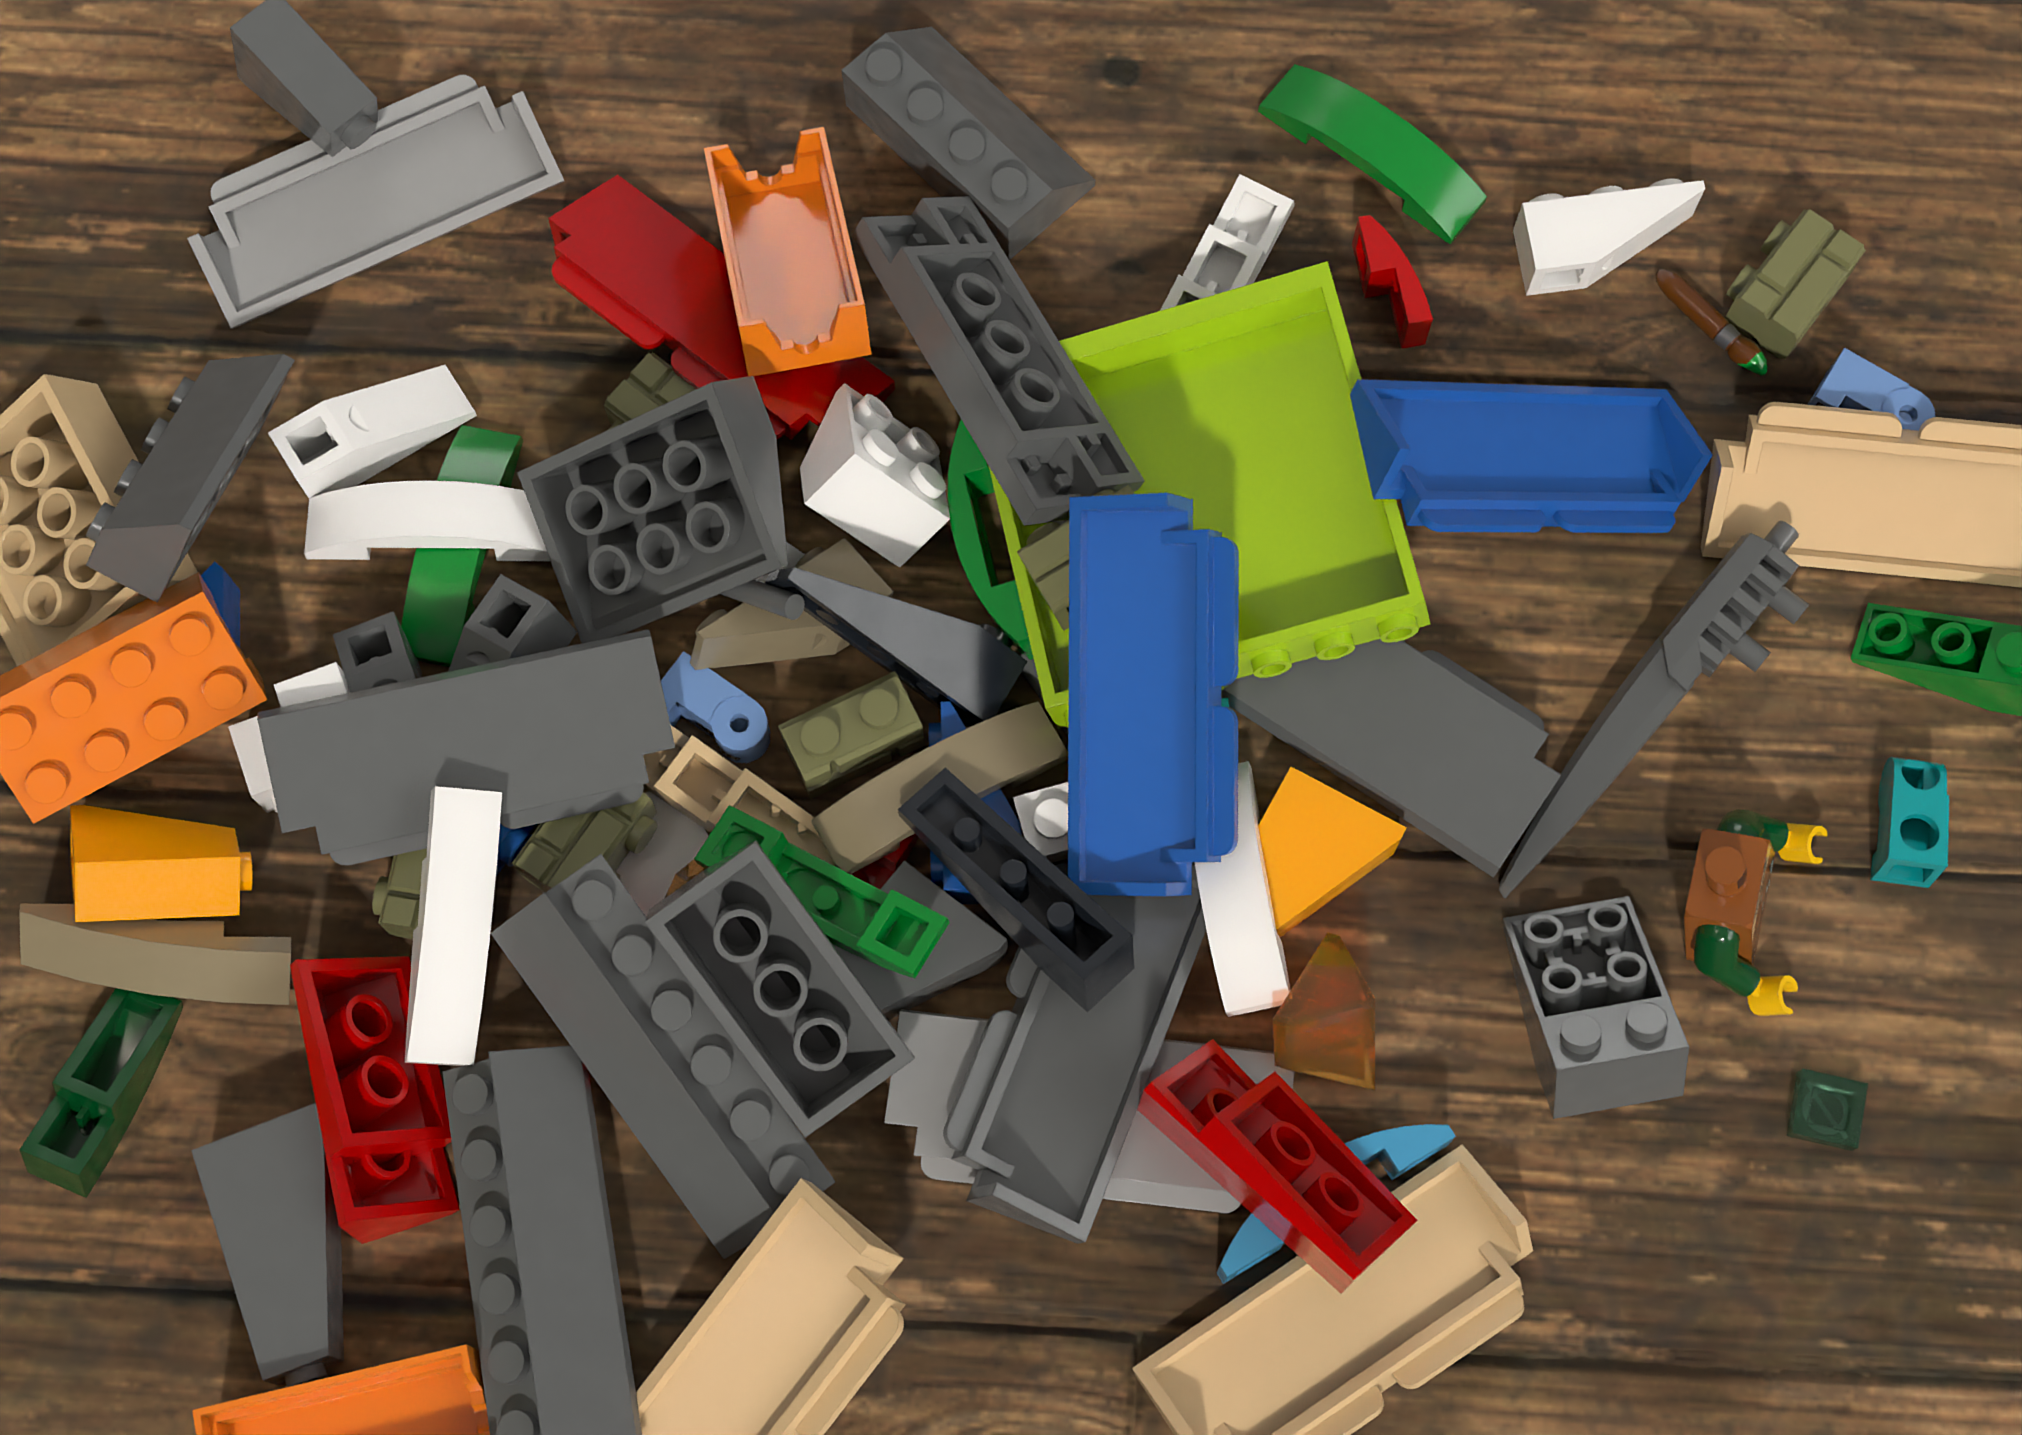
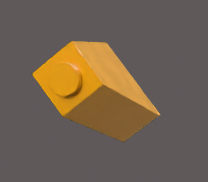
(1318, 846)
(153, 867)

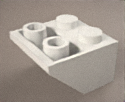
(875, 477)

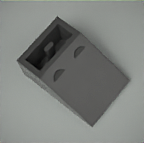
(1595, 1008)

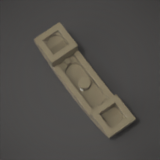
(982, 757)

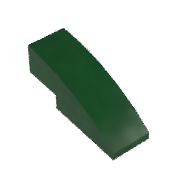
(100, 1090)

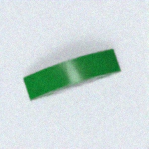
(1379, 144)
(967, 480)
(446, 578)
(849, 911)

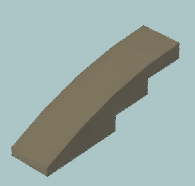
(157, 956)

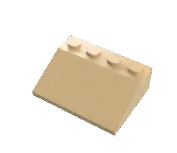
(55, 473)

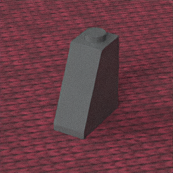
(302, 77)
(961, 953)

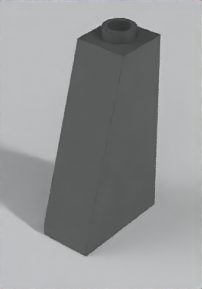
(280, 1242)

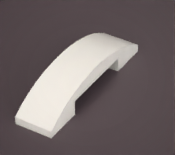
(422, 515)
(1241, 916)

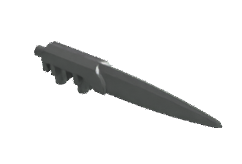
(1693, 643)

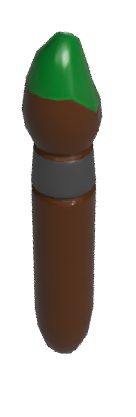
(1711, 322)

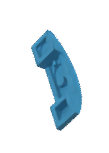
(1396, 1150)

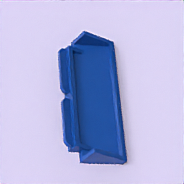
(1528, 455)
(1145, 683)

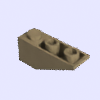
(760, 636)

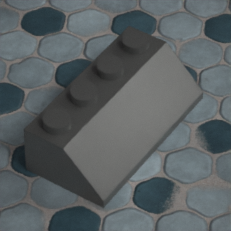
(963, 134)
(185, 471)
(778, 987)

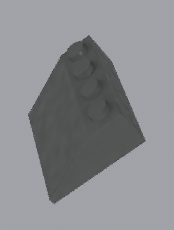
(662, 509)

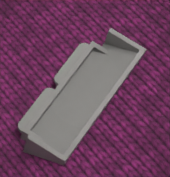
(323, 218)
(1149, 1164)

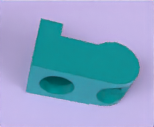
(1912, 823)

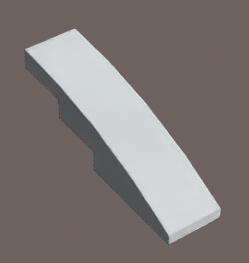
(1235, 245)
(453, 927)

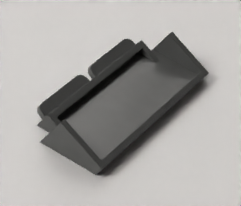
(543, 728)
(1414, 740)
(1062, 1084)

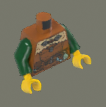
(1730, 901)

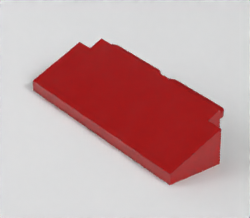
(674, 289)

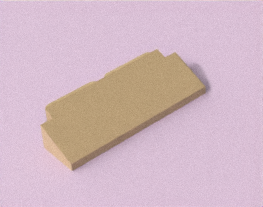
(1873, 493)
(782, 1331)
(1317, 1360)

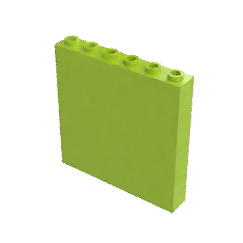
(1257, 425)

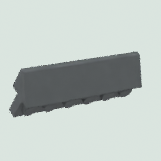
(996, 357)
(660, 1054)
(540, 1246)

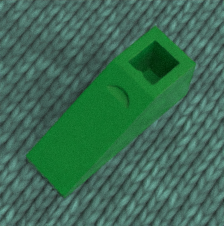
(1945, 654)

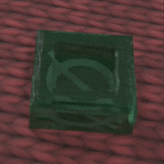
(1827, 1109)

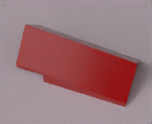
(375, 1112)
(1277, 1162)

